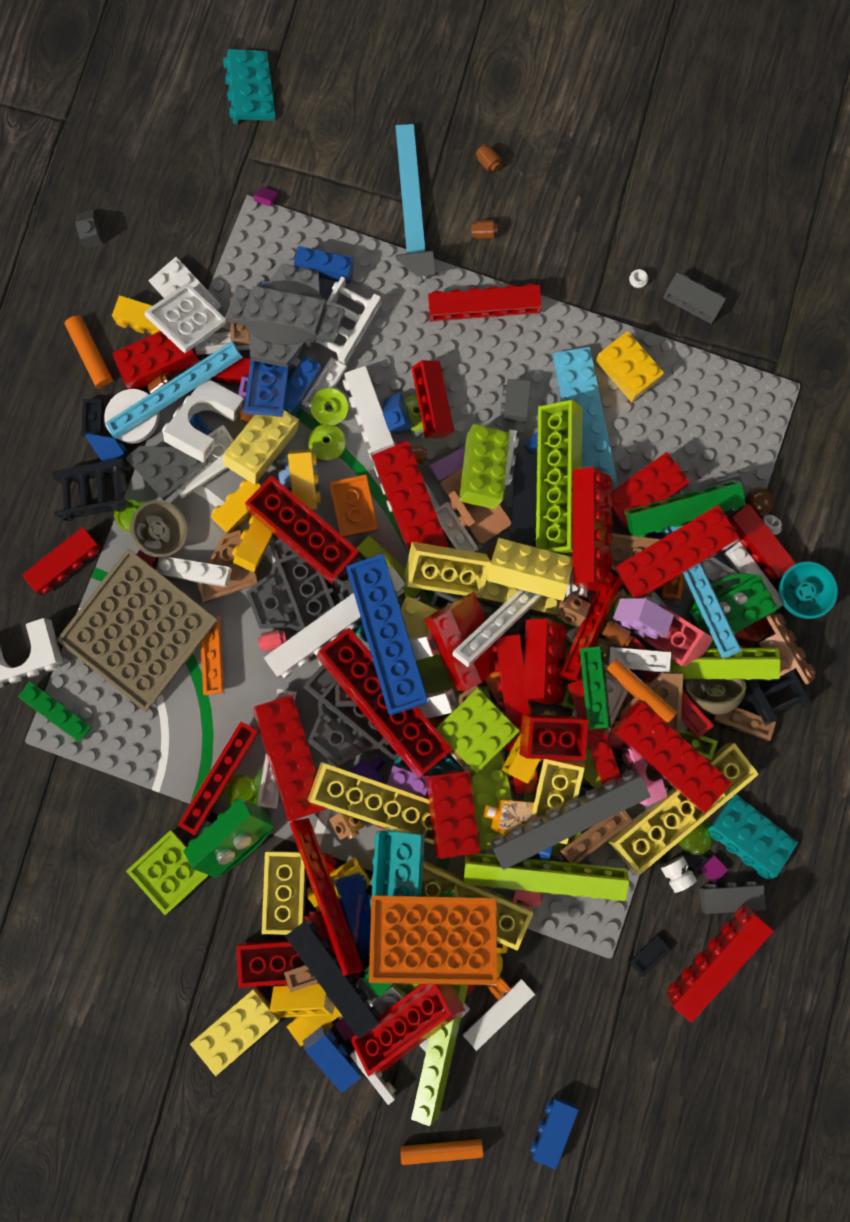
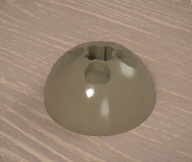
(166, 524)
(716, 695)

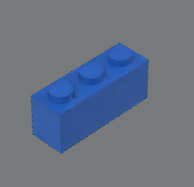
(329, 265)
(300, 384)
(332, 1058)
(553, 1132)

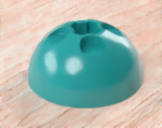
(814, 583)

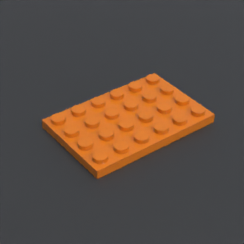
(433, 940)

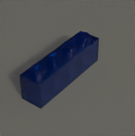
(356, 909)

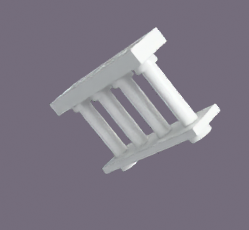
(362, 320)

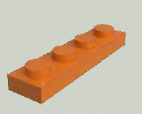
(212, 661)

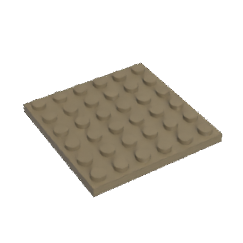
(137, 630)

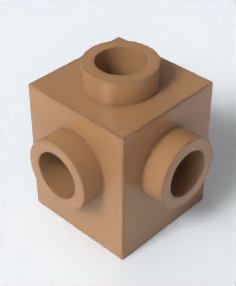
(573, 610)
(346, 825)

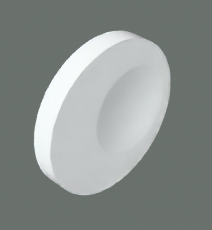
(123, 401)

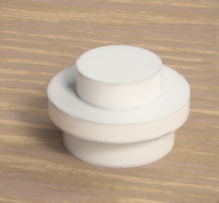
(638, 278)

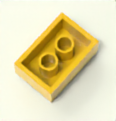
(629, 366)

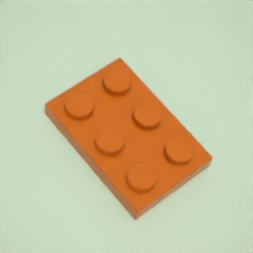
(353, 506)

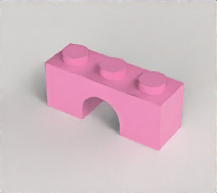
(654, 784)

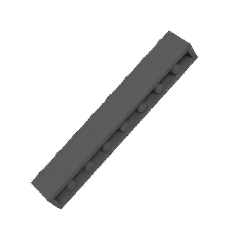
(569, 819)

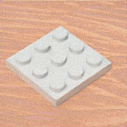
(185, 317)

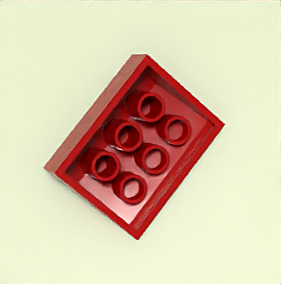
(452, 627)

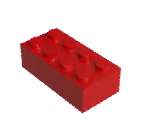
(151, 357)
(651, 484)
(544, 661)
(452, 813)

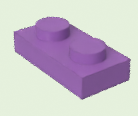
(407, 781)

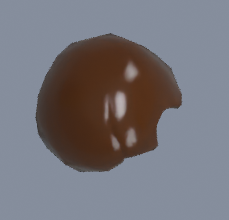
(761, 501)

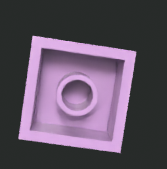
(643, 617)

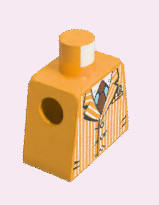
(508, 814)

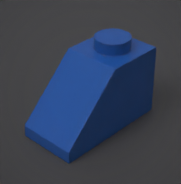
(396, 414)
(107, 447)

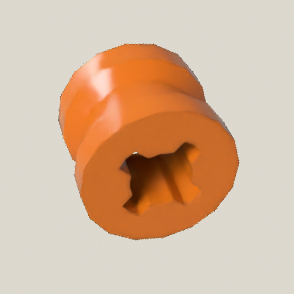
(499, 989)

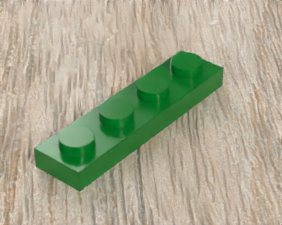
(55, 712)

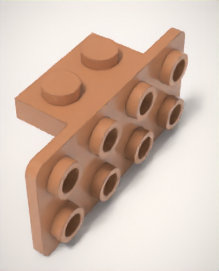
(482, 521)
(790, 655)

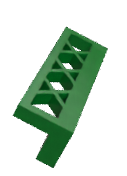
(595, 687)

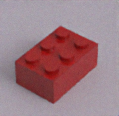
(553, 737)

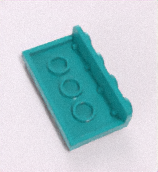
(249, 85)
(752, 837)
(397, 864)

